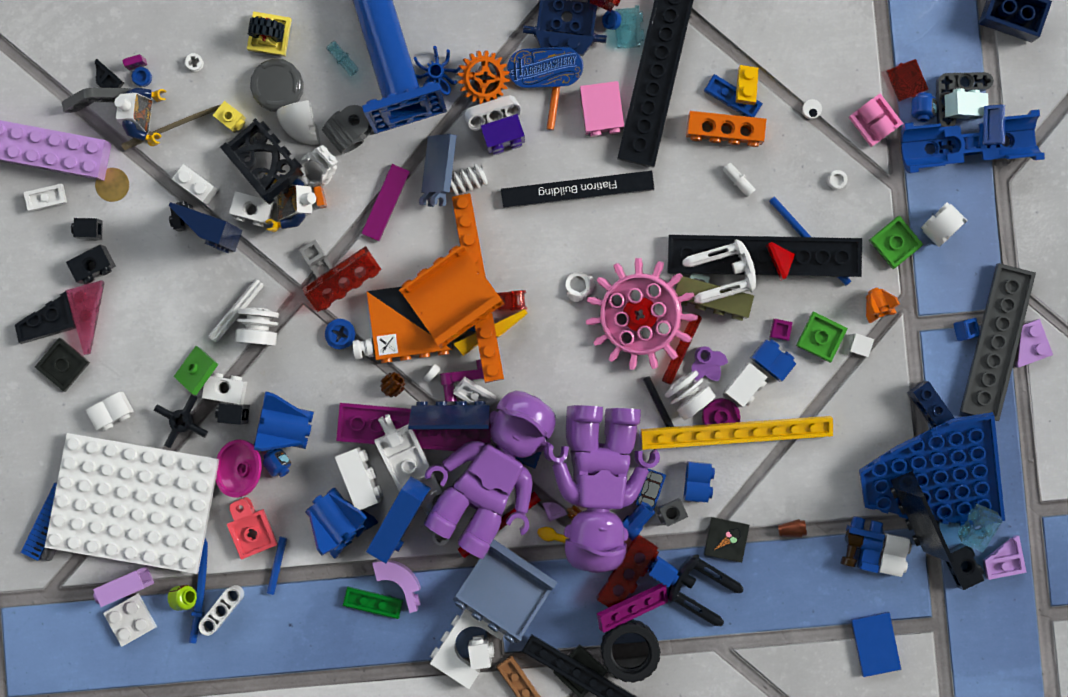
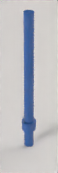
(797, 227)

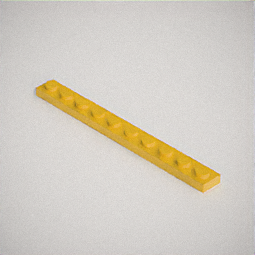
(736, 432)

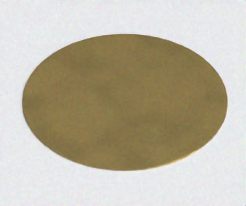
(114, 186)

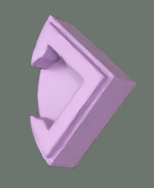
(554, 510)

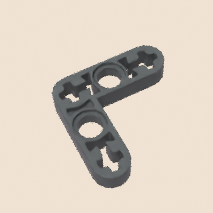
(954, 79)
(90, 95)

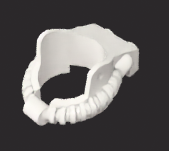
(325, 160)

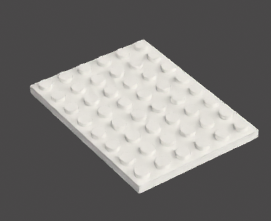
(132, 503)

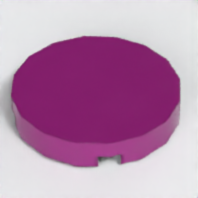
(720, 411)

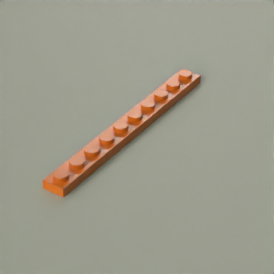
(485, 328)

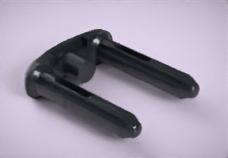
(684, 578)

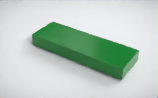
(373, 602)

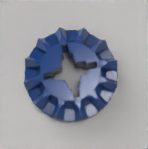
(337, 325)

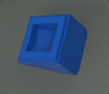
(966, 329)

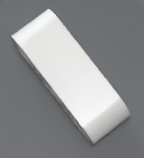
(483, 111)
(213, 614)

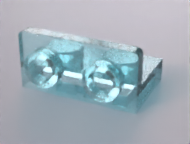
(629, 32)

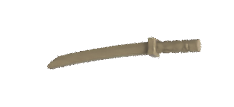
(133, 142)

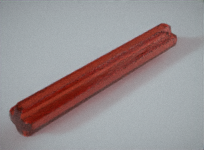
(681, 351)

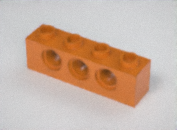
(755, 126)

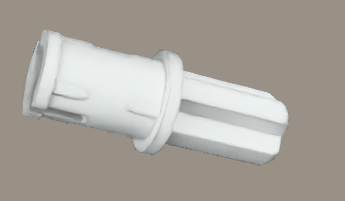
(738, 179)

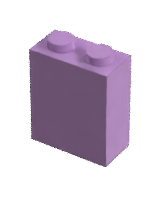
(123, 586)

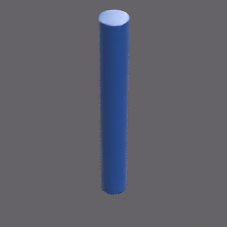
(276, 565)

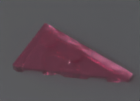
(85, 308)

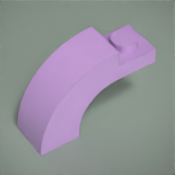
(403, 577)

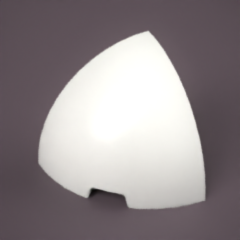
(299, 122)

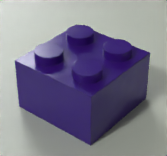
(503, 134)

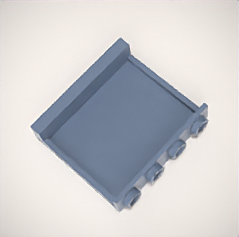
(504, 592)

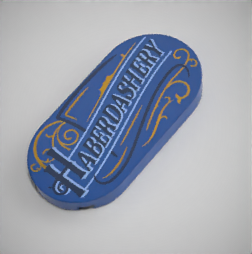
(545, 67)

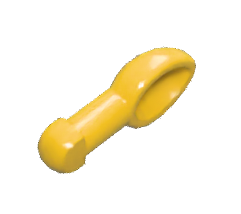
(549, 534)

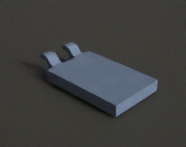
(438, 169)

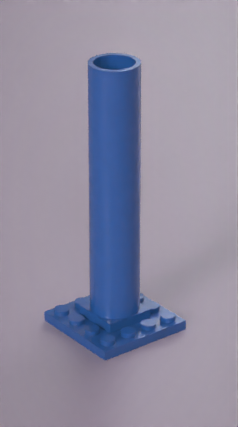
(401, 96)

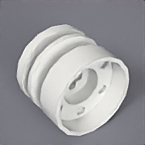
(257, 326)
(690, 395)

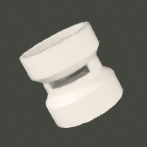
(363, 348)

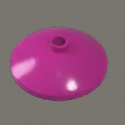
(238, 468)

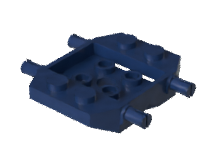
(576, 34)

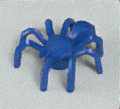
(436, 72)

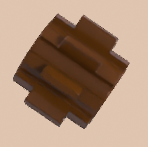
(392, 384)

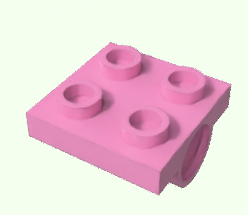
(875, 120)

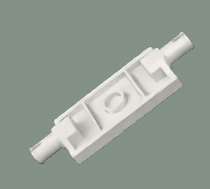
(406, 459)

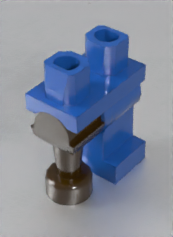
(868, 541)

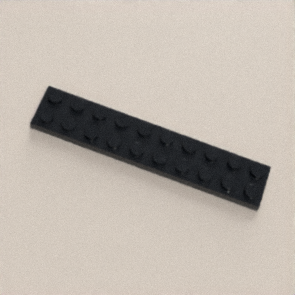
(654, 81)
(812, 255)

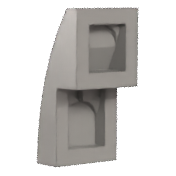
(315, 258)

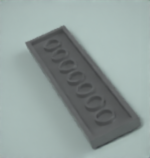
(998, 341)

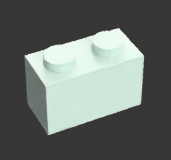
(965, 104)

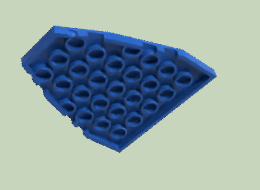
(952, 464)

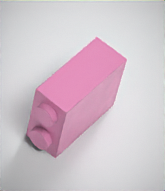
(602, 108)

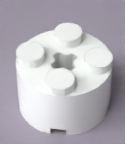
(944, 225)

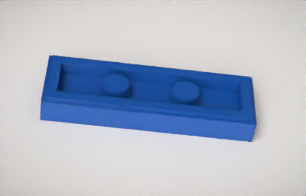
(726, 94)

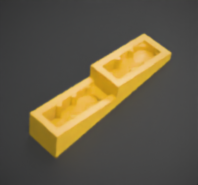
(470, 342)

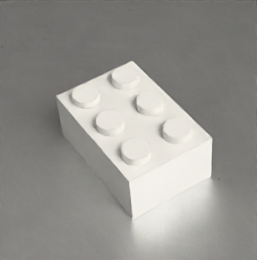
(359, 478)

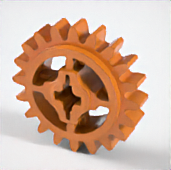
(483, 69)

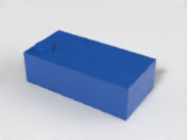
(398, 520)

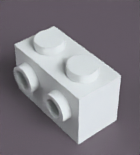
(480, 652)

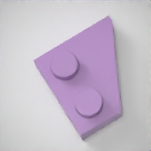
(1032, 344)
(1005, 560)

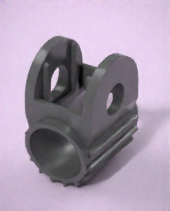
(342, 133)

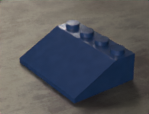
(214, 231)
(450, 416)

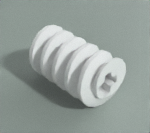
(467, 179)

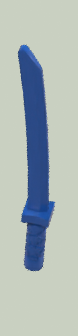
(197, 613)

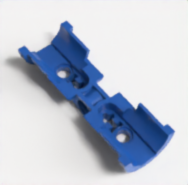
(1018, 129)

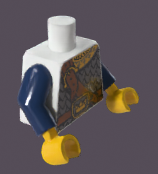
(135, 113)
(293, 205)

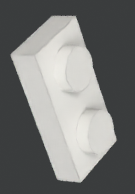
(45, 197)
(473, 392)

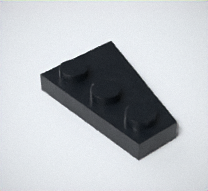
(48, 321)

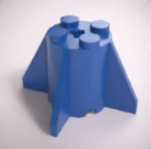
(282, 425)
(336, 522)

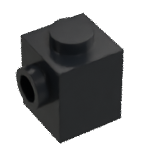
(87, 228)

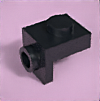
(175, 221)

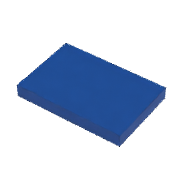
(876, 644)

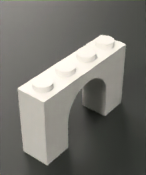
(447, 657)

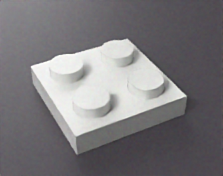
(130, 620)

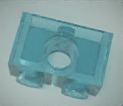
(979, 538)

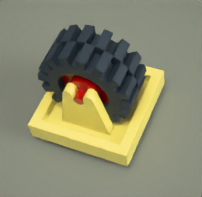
(268, 33)

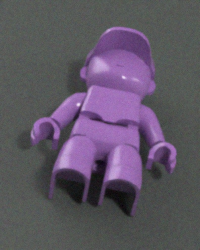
(489, 479)
(599, 483)

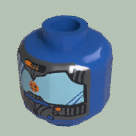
(924, 107)
(276, 463)

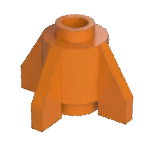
(880, 304)

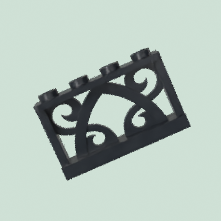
(263, 185)

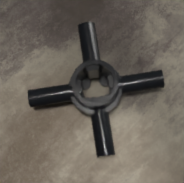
(187, 417)

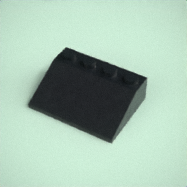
(920, 516)

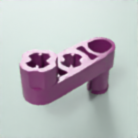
(449, 380)

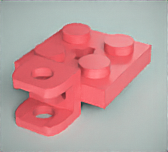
(246, 520)

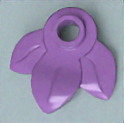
(711, 365)

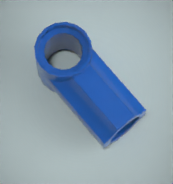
(636, 521)

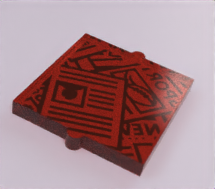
(907, 80)

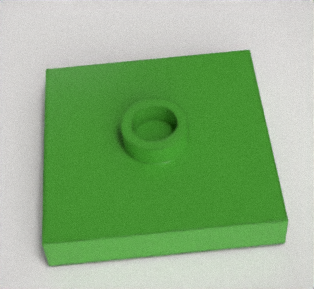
(896, 242)
(821, 337)
(196, 370)

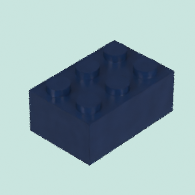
(1016, 17)

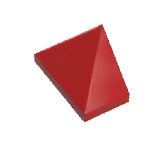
(781, 258)

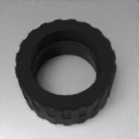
(636, 673)

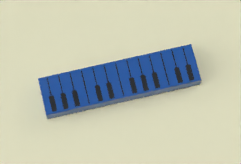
(36, 540)

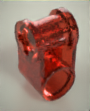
(511, 300)

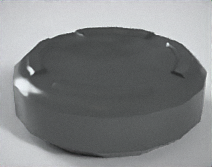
(276, 84)

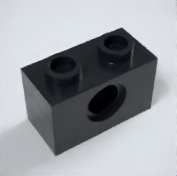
(80, 264)
(232, 413)
(973, 573)

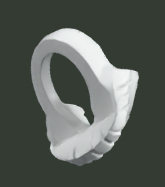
(575, 296)

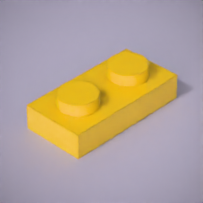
(747, 85)

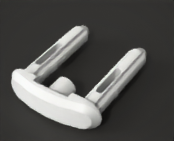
(744, 265)

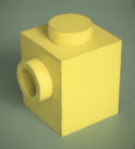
(229, 117)

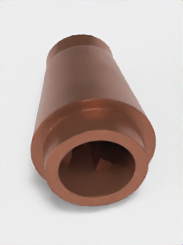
(793, 529)

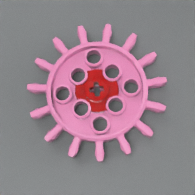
(666, 297)

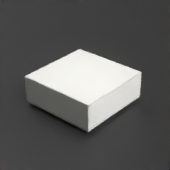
(861, 345)

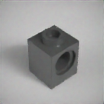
(680, 512)

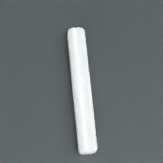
(233, 314)

